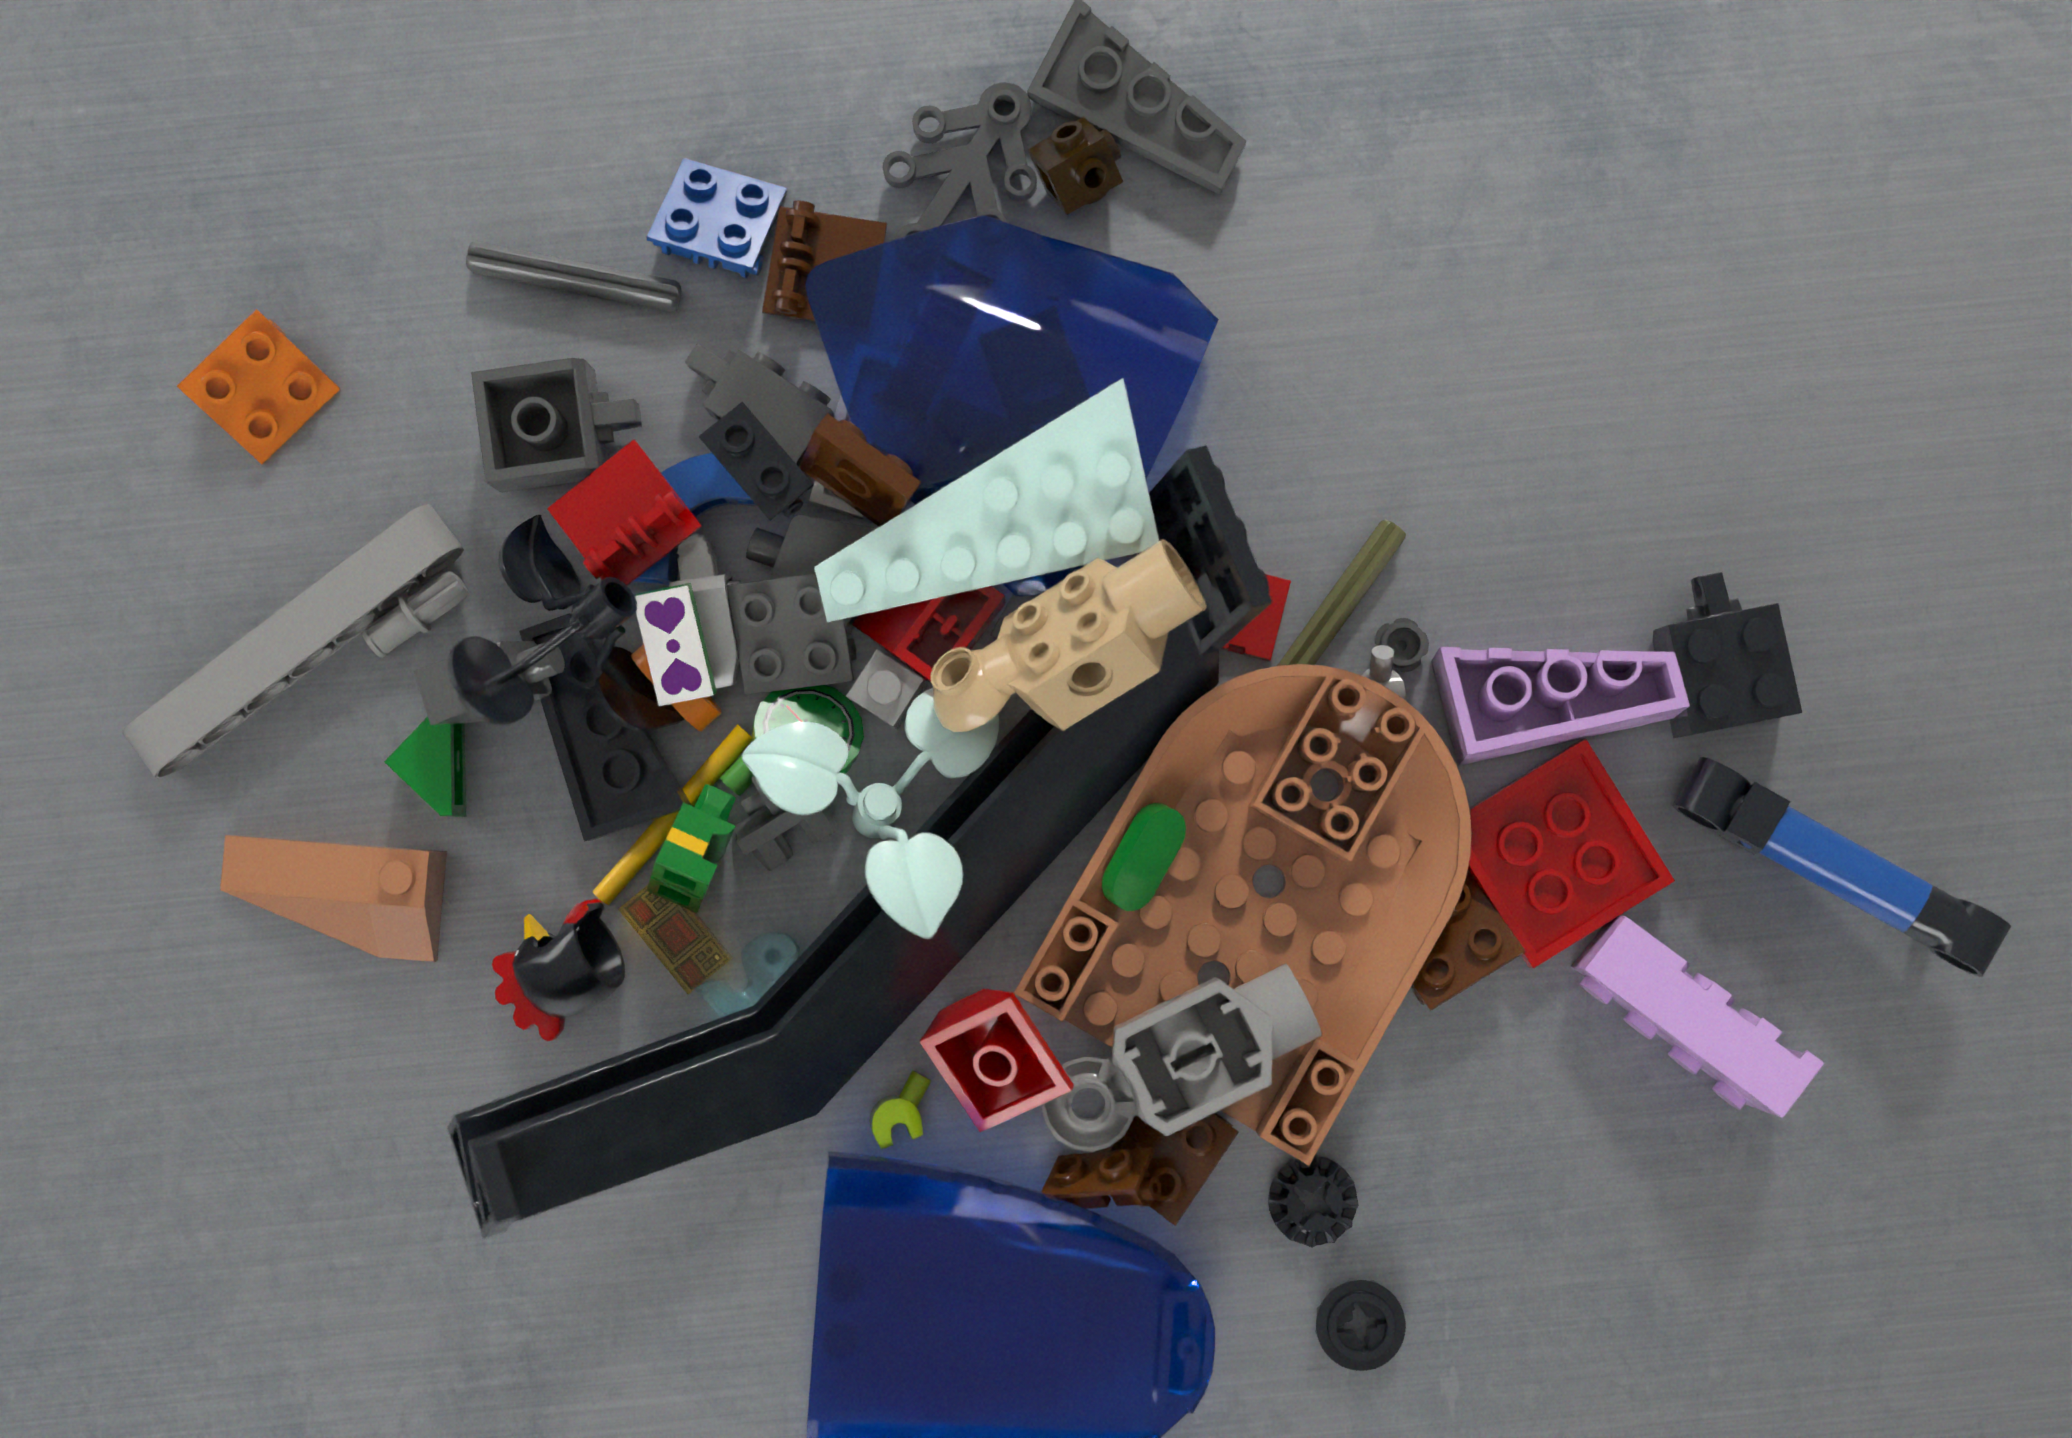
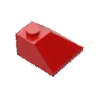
(994, 1057)

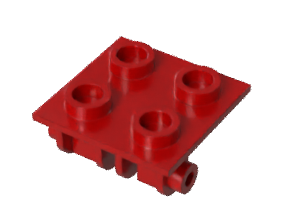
(624, 516)

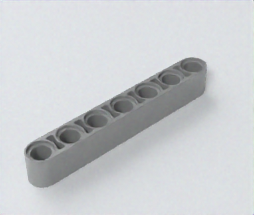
(292, 641)

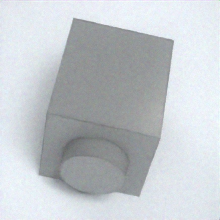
(886, 689)

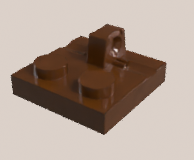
(857, 472)

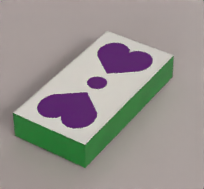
(674, 644)

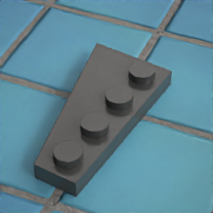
(1109, 83)

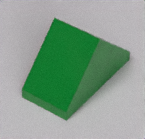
(434, 766)

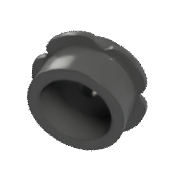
(1409, 632)

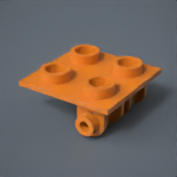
(258, 386)

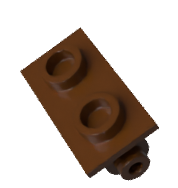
(1092, 1177)

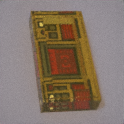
(676, 938)

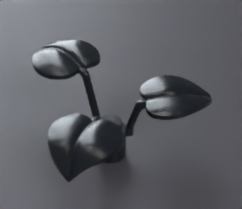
(541, 572)

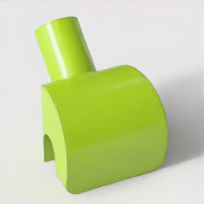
(899, 1109)

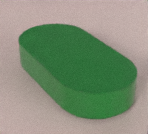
(1143, 856)

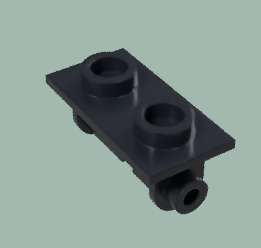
(757, 462)

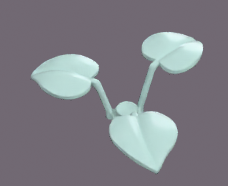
(908, 878)

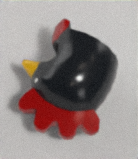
(560, 973)

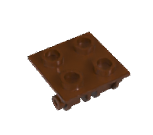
(804, 241)
(1467, 950)
(1180, 1159)

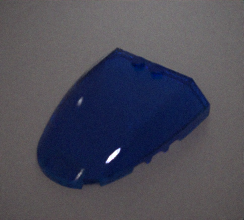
(994, 1313)

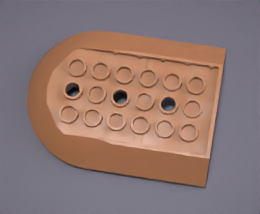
(1360, 873)

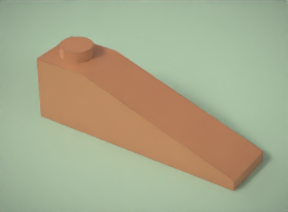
(355, 893)

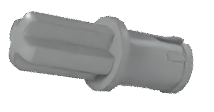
(414, 613)

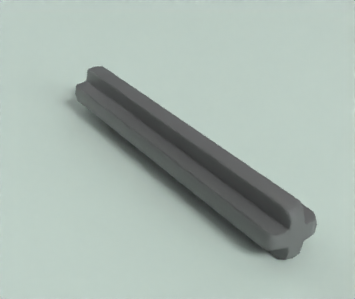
(573, 276)

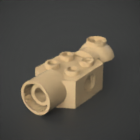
(1072, 643)

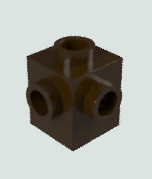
(1077, 164)

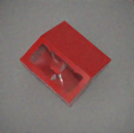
(930, 628)

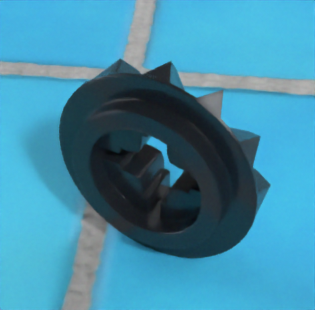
(1287, 1206)
(1382, 1338)

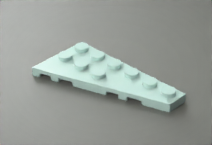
(1027, 512)

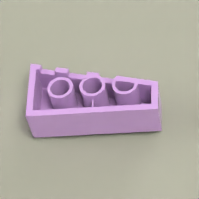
(1535, 699)
(1694, 1019)

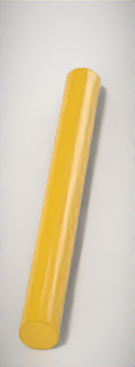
(658, 830)

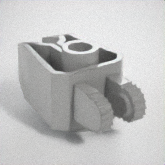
(700, 567)

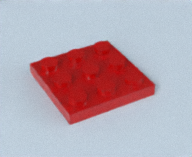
(1561, 853)

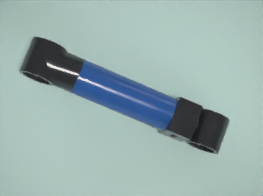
(1767, 825)

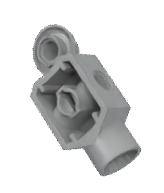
(1186, 1058)

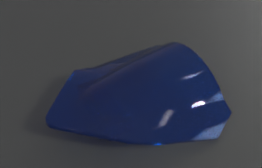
(994, 331)

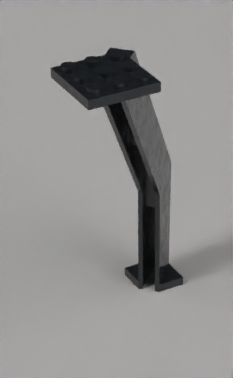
(865, 969)

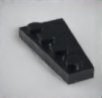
(609, 770)

